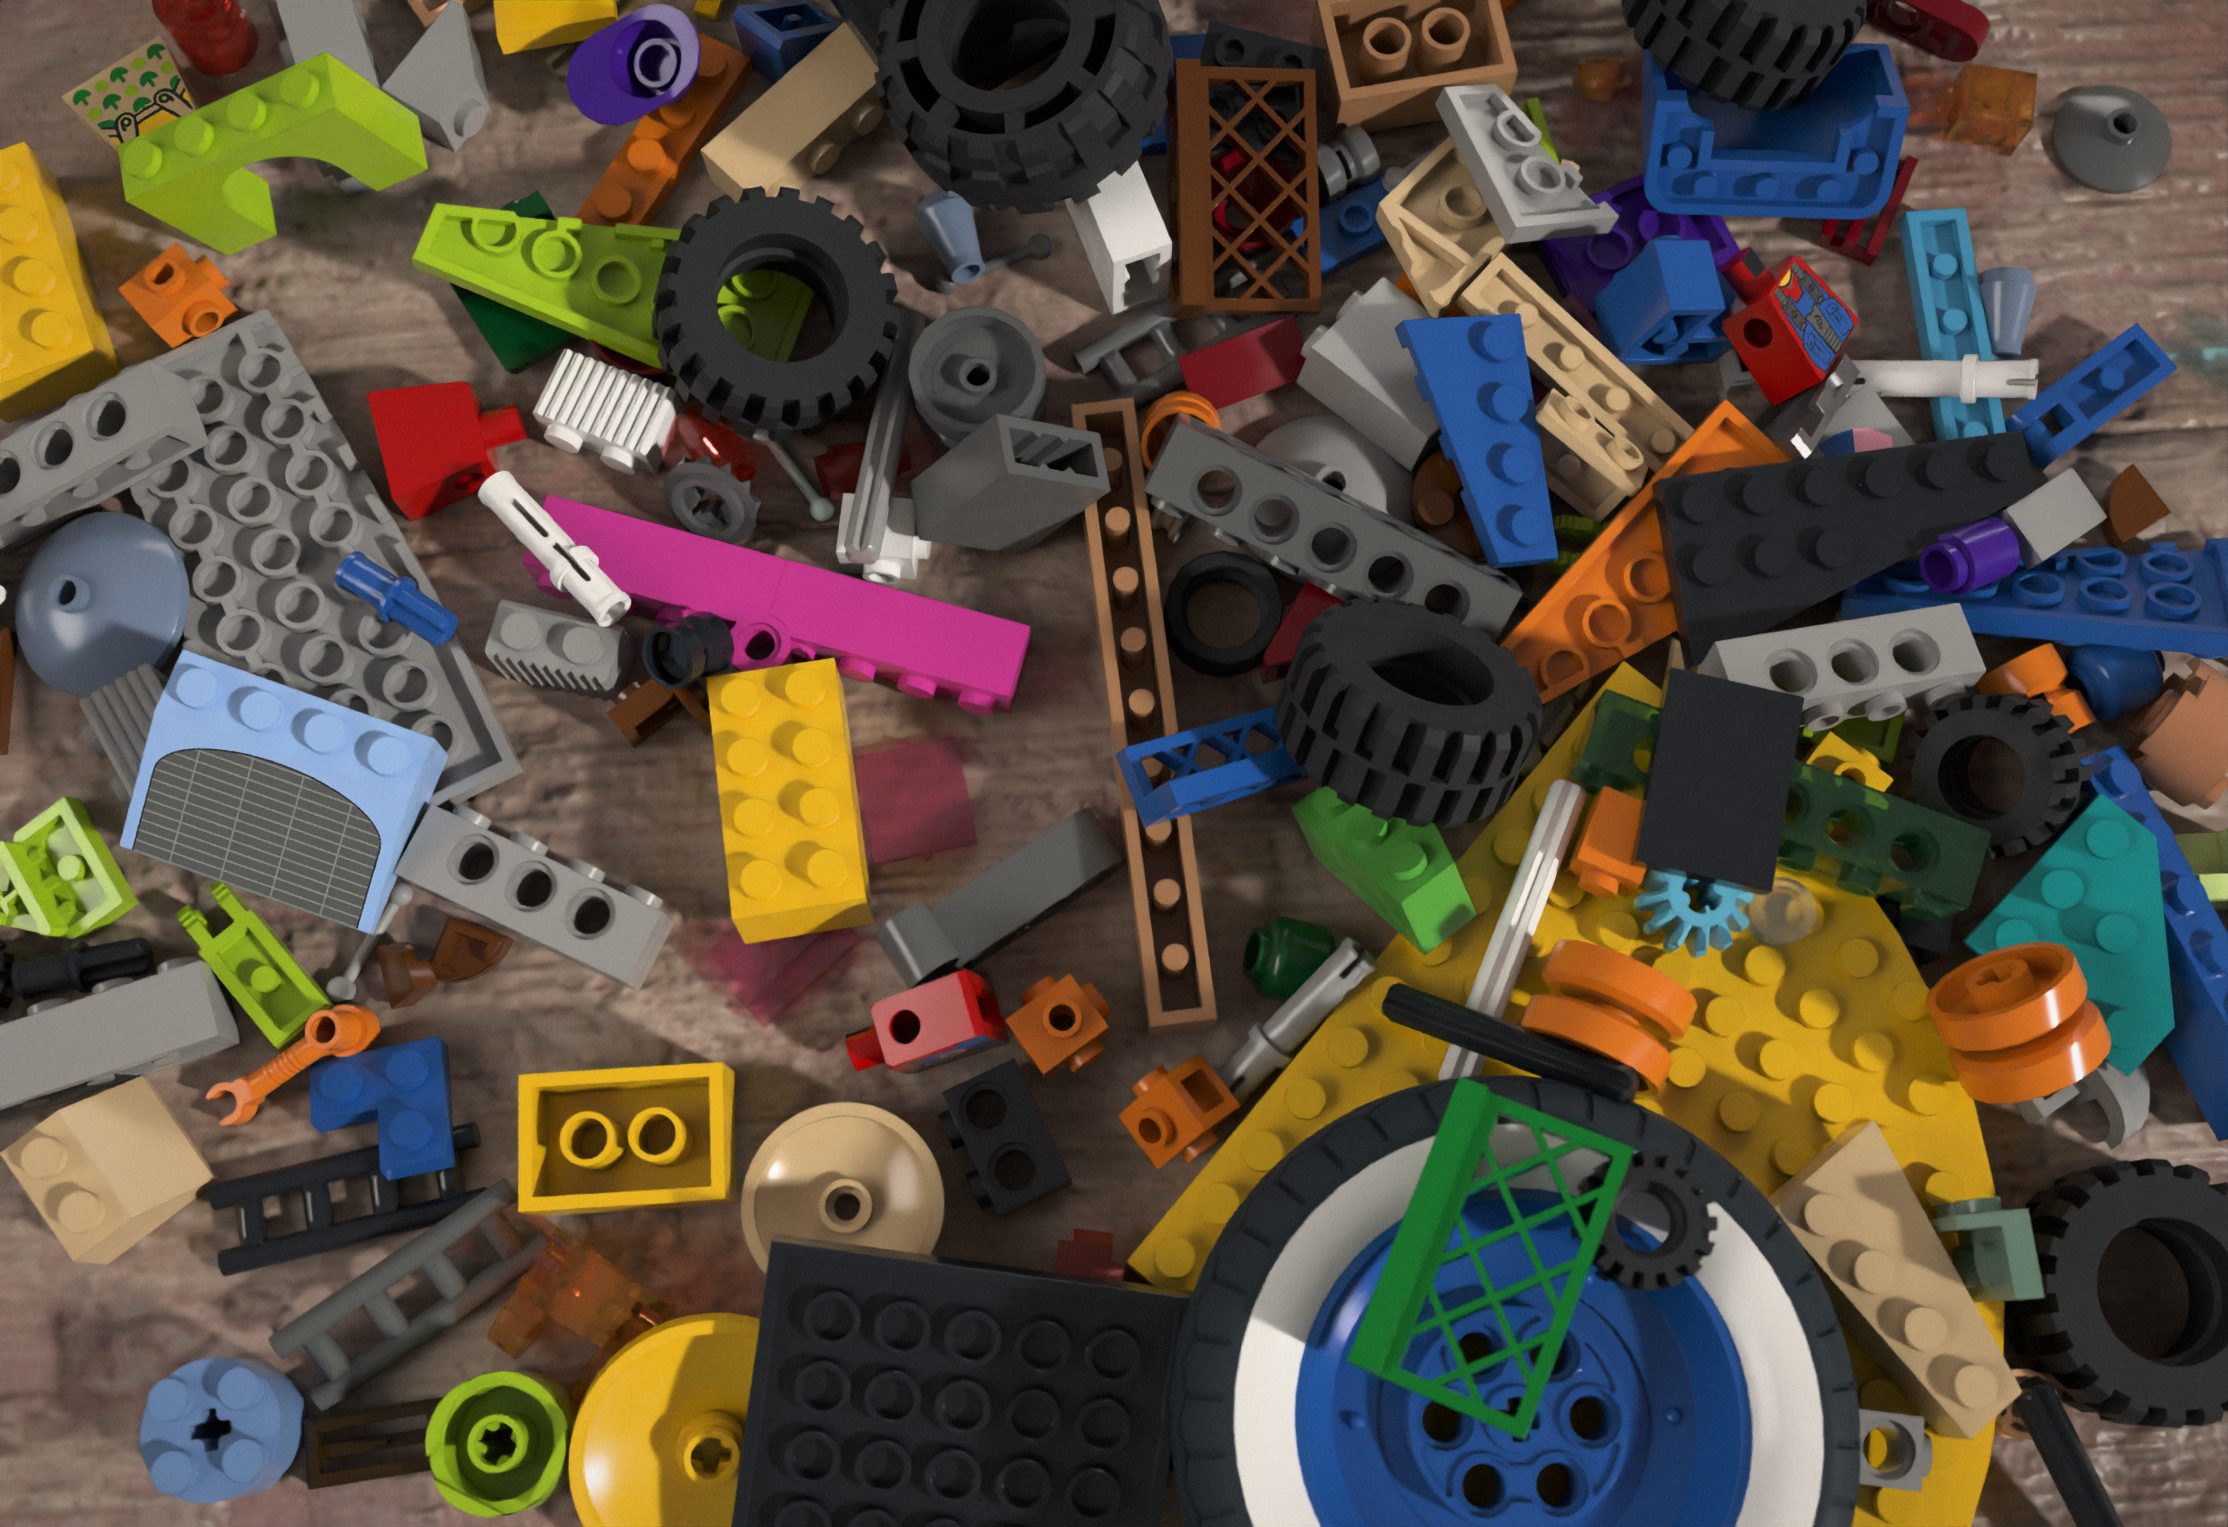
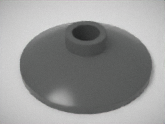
(2098, 153)

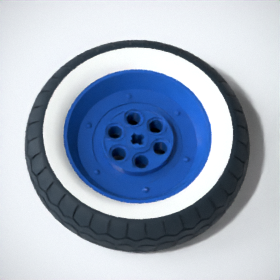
(1709, 1393)

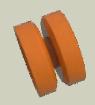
(1612, 1009)
(2018, 1022)

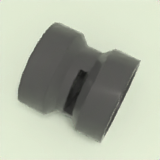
(1346, 162)

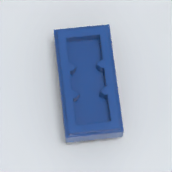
(1347, 228)

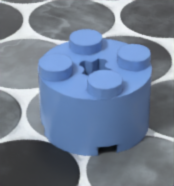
(183, 1429)

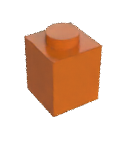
(1606, 846)

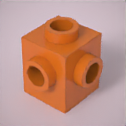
(180, 296)
(1055, 1049)
(1178, 1111)

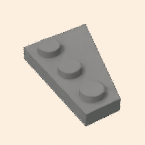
(1513, 172)

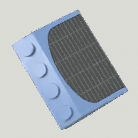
(279, 792)

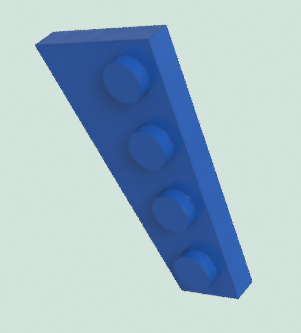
(1485, 407)

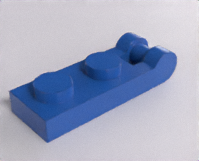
(2092, 394)

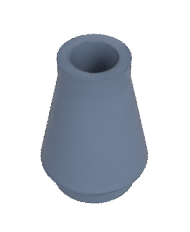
(951, 232)
(2007, 305)

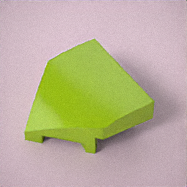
(61, 876)

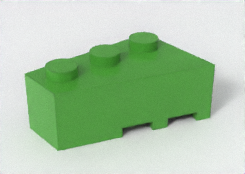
(1389, 865)

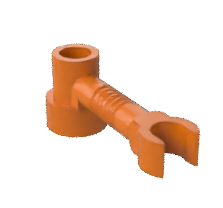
(336, 1031)

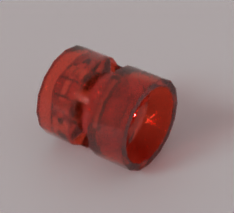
(210, 33)

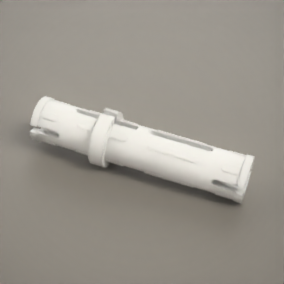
(1949, 378)
(589, 583)

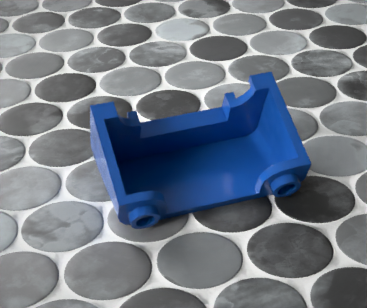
(1800, 162)

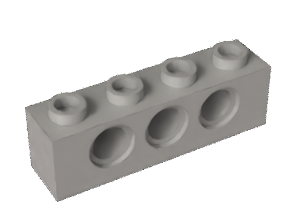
(94, 449)
(1926, 641)
(440, 863)

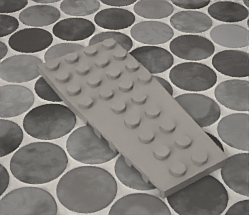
(261, 537)

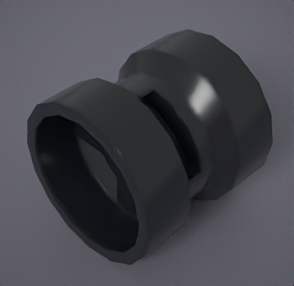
(687, 650)

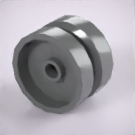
(972, 368)

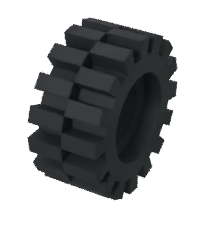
(1687, 1233)

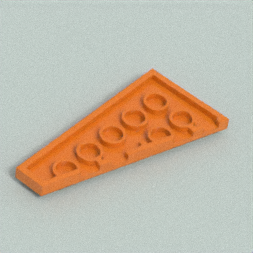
(1619, 587)

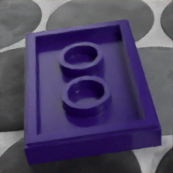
(1589, 262)

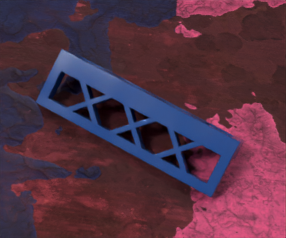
(1200, 789)

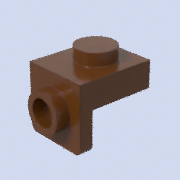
(649, 706)

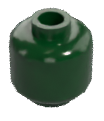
(1285, 955)

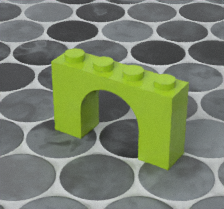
(317, 109)

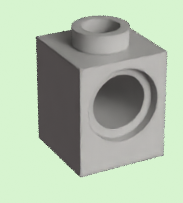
(1907, 1450)

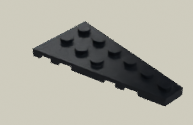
(1789, 534)

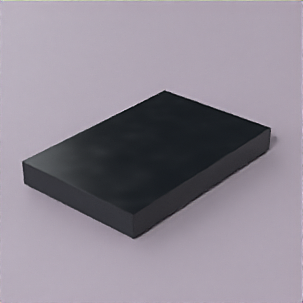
(1718, 781)

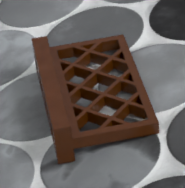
(1191, 180)

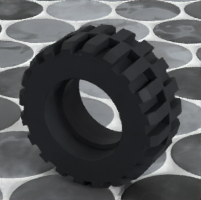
(1748, 49)
(794, 240)
(1408, 712)
(2067, 1325)

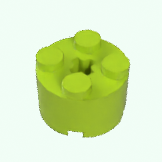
(469, 1457)

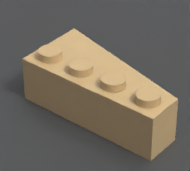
(1896, 1282)

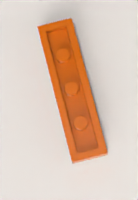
(667, 142)

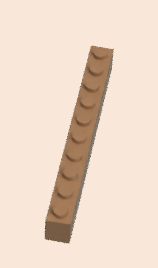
(1140, 710)

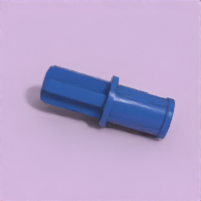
(396, 599)

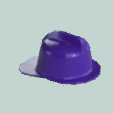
(635, 65)

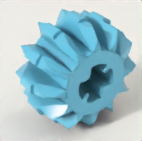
(1698, 929)

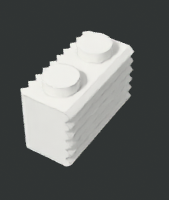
(608, 413)

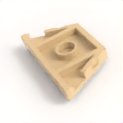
(1441, 227)

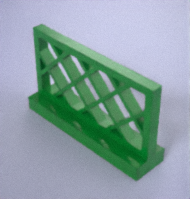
(1427, 1232)

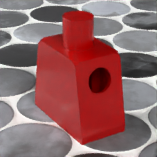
(439, 443)

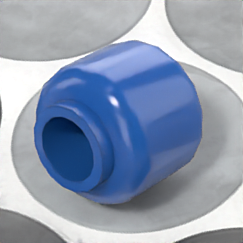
(2115, 678)

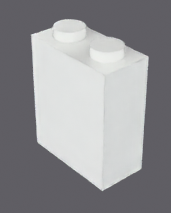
(1125, 241)

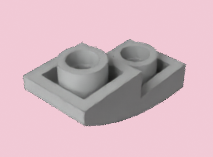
(2052, 517)

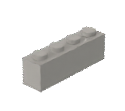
(342, 33)
(113, 1036)

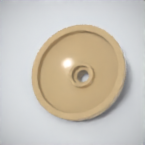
(836, 1154)

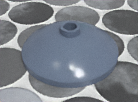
(124, 609)

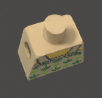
(134, 95)

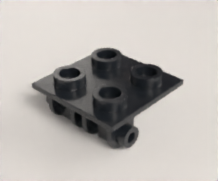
(1240, 47)

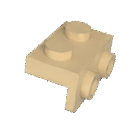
(1583, 459)

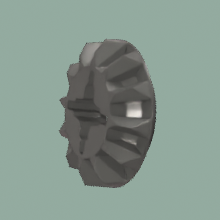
(712, 519)

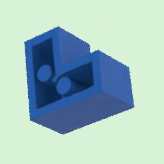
(1666, 306)

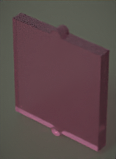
(915, 800)

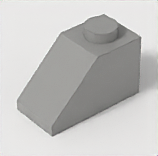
(444, 79)

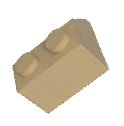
(109, 1170)

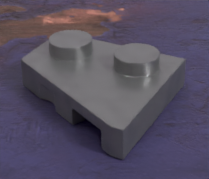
(1802, 419)

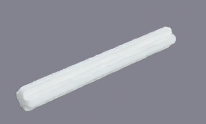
(1519, 917)

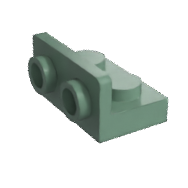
(1994, 1249)

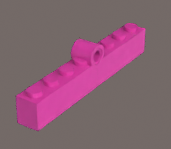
(800, 610)

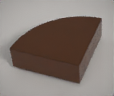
(2131, 507)
(467, 951)
(404, 976)

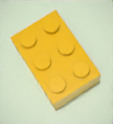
(626, 1139)

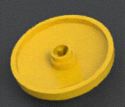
(666, 1426)

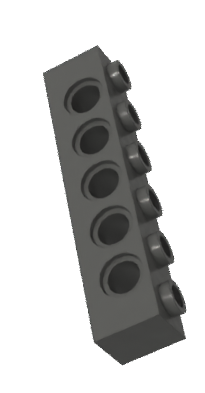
(1194, 448)

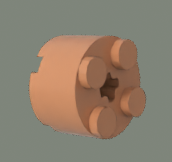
(2185, 737)

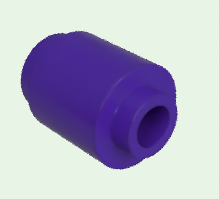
(1970, 556)

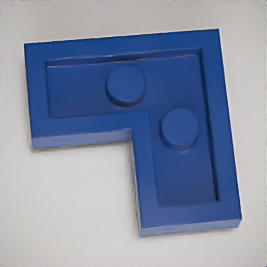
(400, 1088)

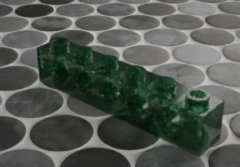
(1942, 849)

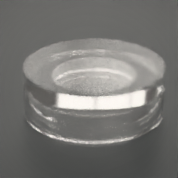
(1782, 914)

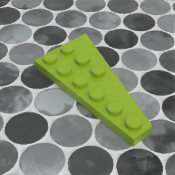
(598, 279)

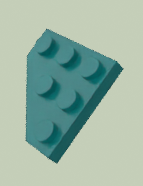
(2105, 903)

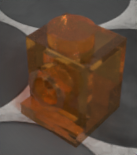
(1988, 107)

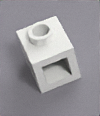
(899, 546)

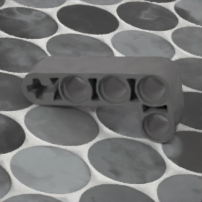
(1001, 902)

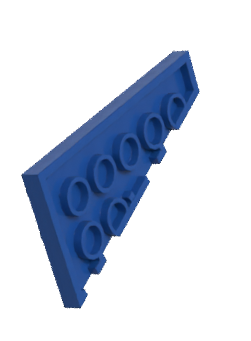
(2079, 598)

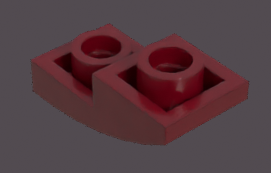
(1245, 363)

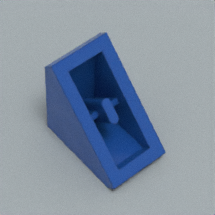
(781, 33)

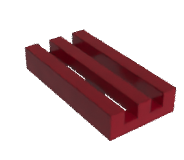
(1847, 246)

